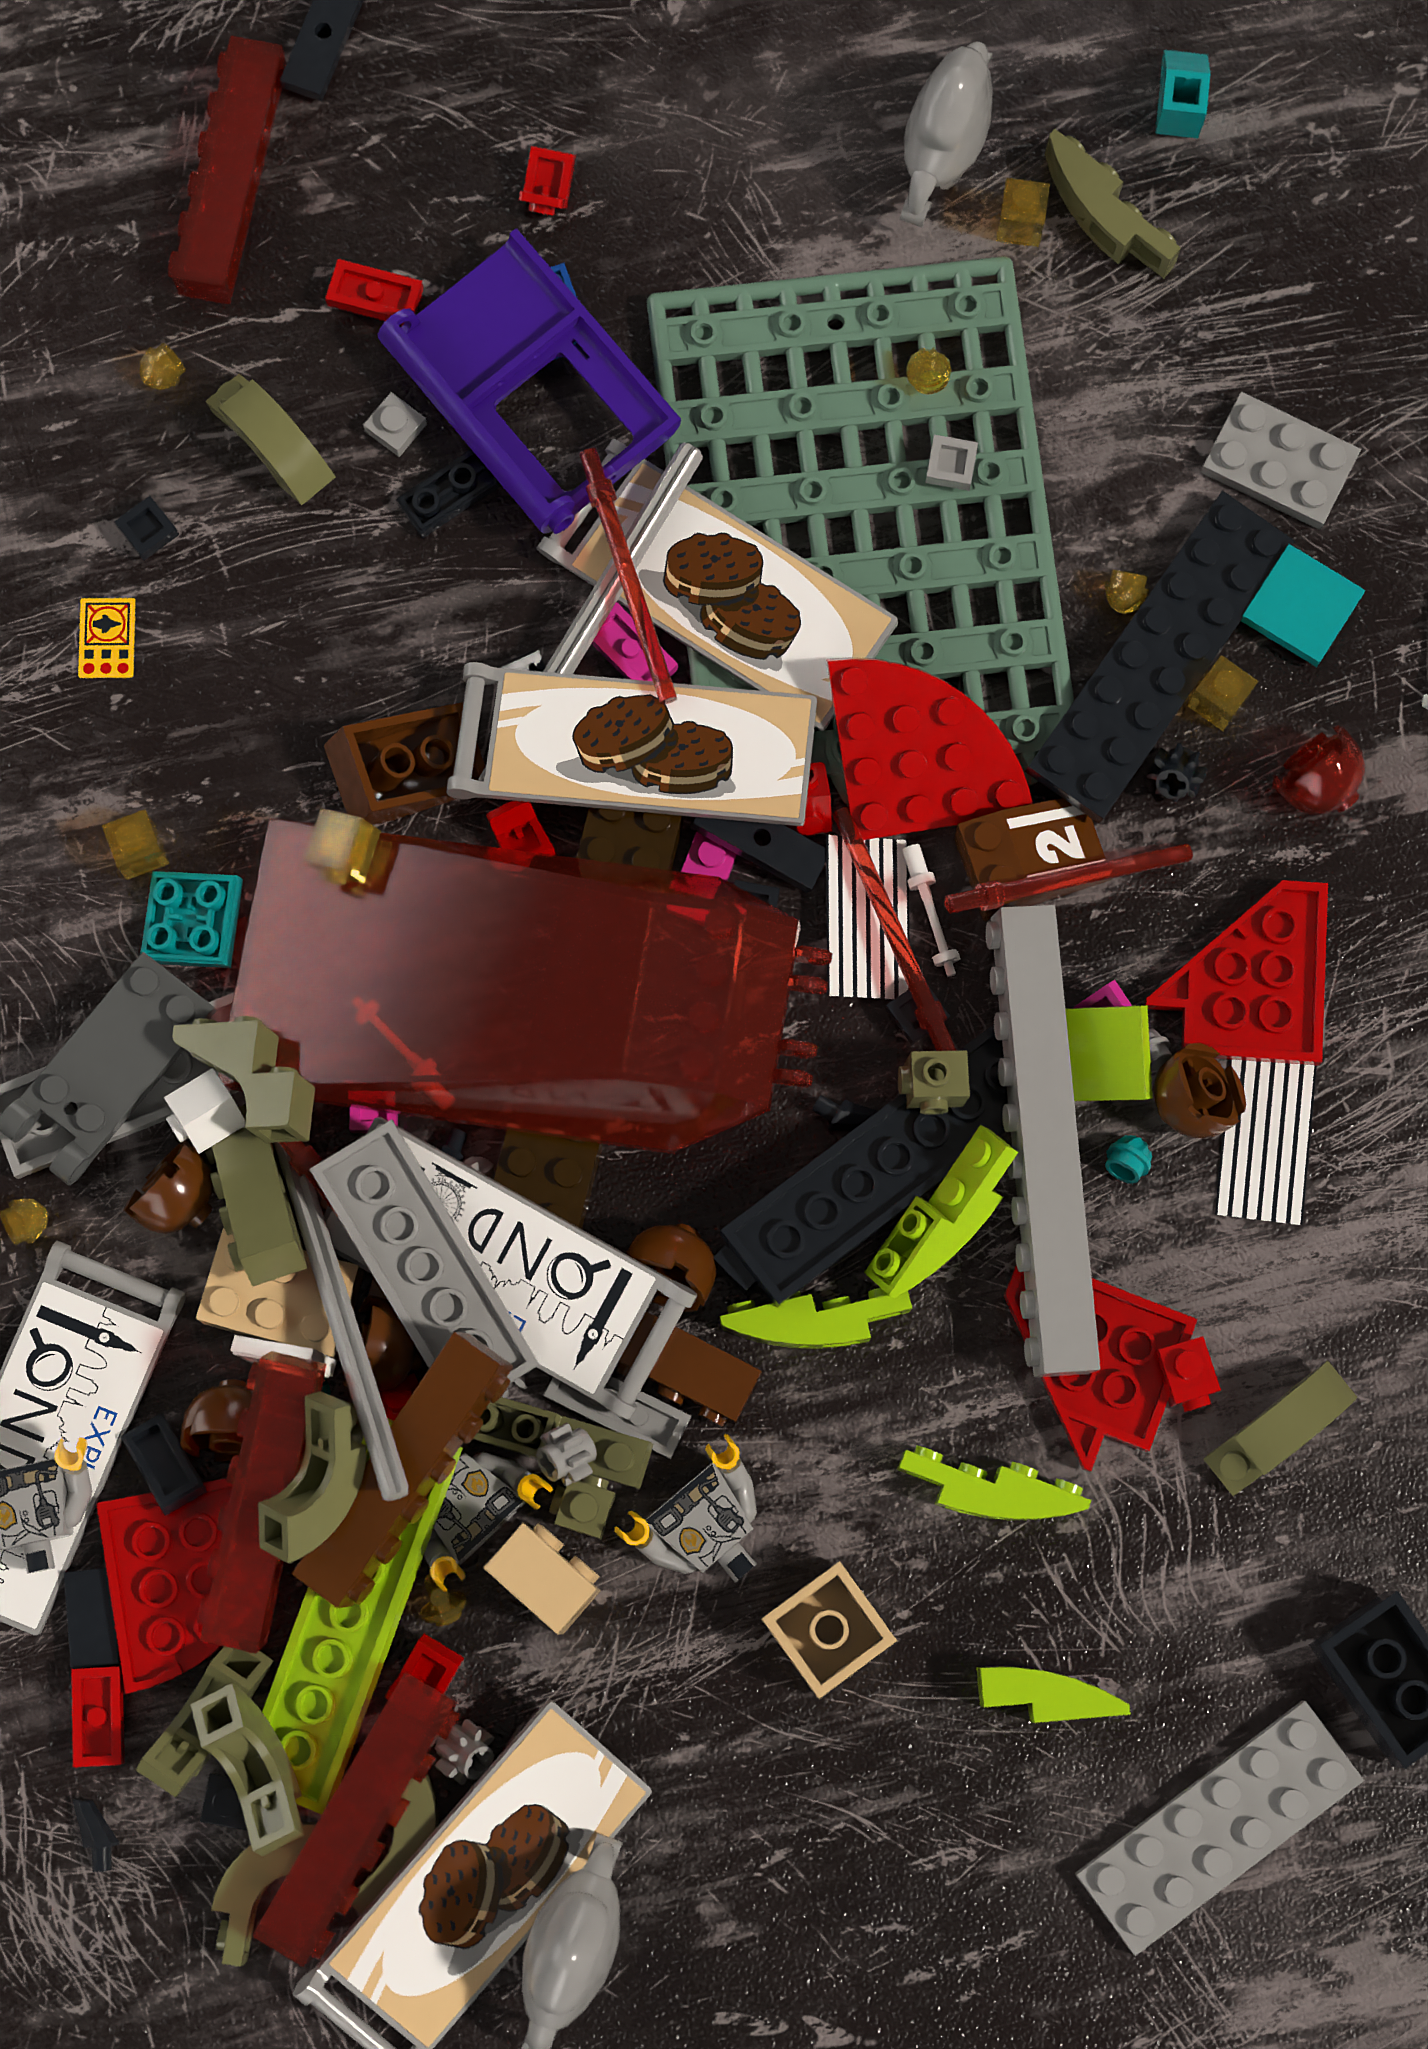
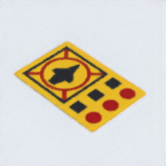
(106, 638)

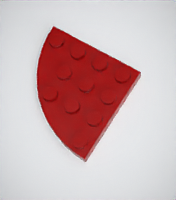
(917, 750)
(159, 1581)

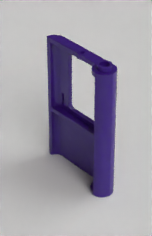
(496, 335)

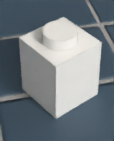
(203, 1111)

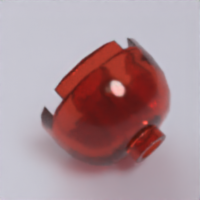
(1323, 774)

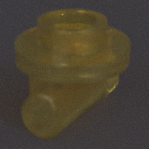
(443, 1607)

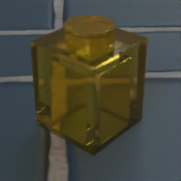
(1022, 212)
(1222, 693)
(135, 844)
(341, 847)

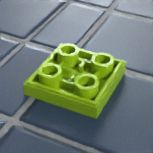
(1110, 1053)

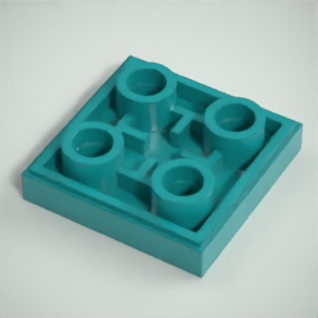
(1302, 605)
(192, 919)

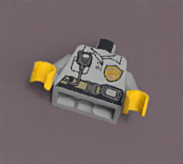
(43, 1504)
(477, 1504)
(702, 1520)

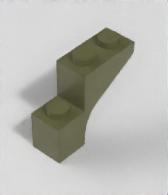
(246, 1051)

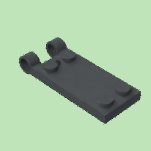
(108, 1064)

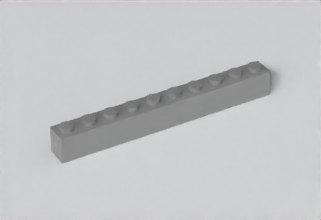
(1046, 1138)

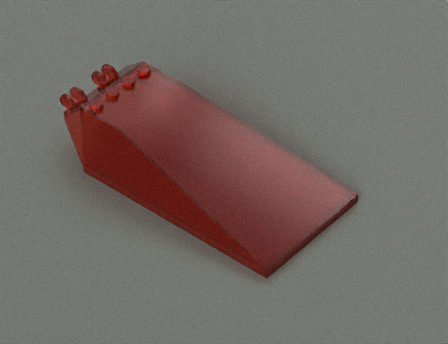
(524, 990)

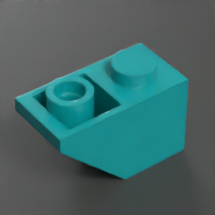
(1183, 94)

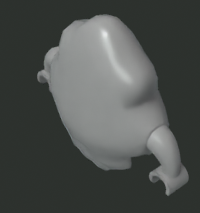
(947, 126)
(571, 1946)

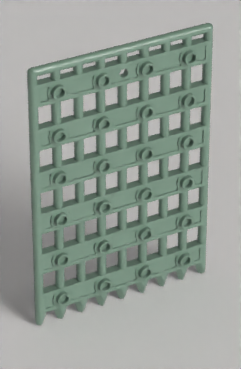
(882, 487)

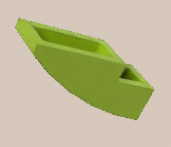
(1046, 1693)

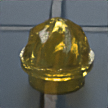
(161, 367)
(928, 371)
(1126, 591)
(24, 1220)

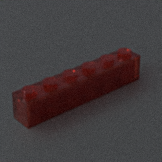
(228, 170)
(270, 1456)
(356, 1818)

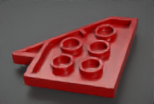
(1258, 982)
(1130, 1388)

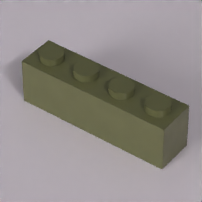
(255, 1207)

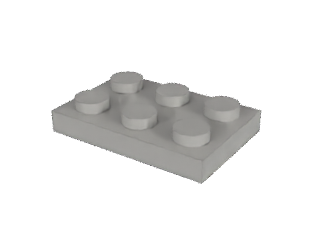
(1280, 460)

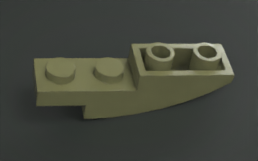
(1092, 198)
(519, 1429)

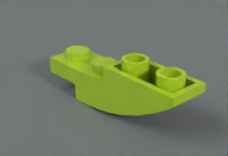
(940, 1227)
(800, 1326)
(1011, 1495)

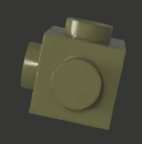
(935, 1080)
(583, 1506)

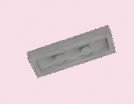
(650, 1421)

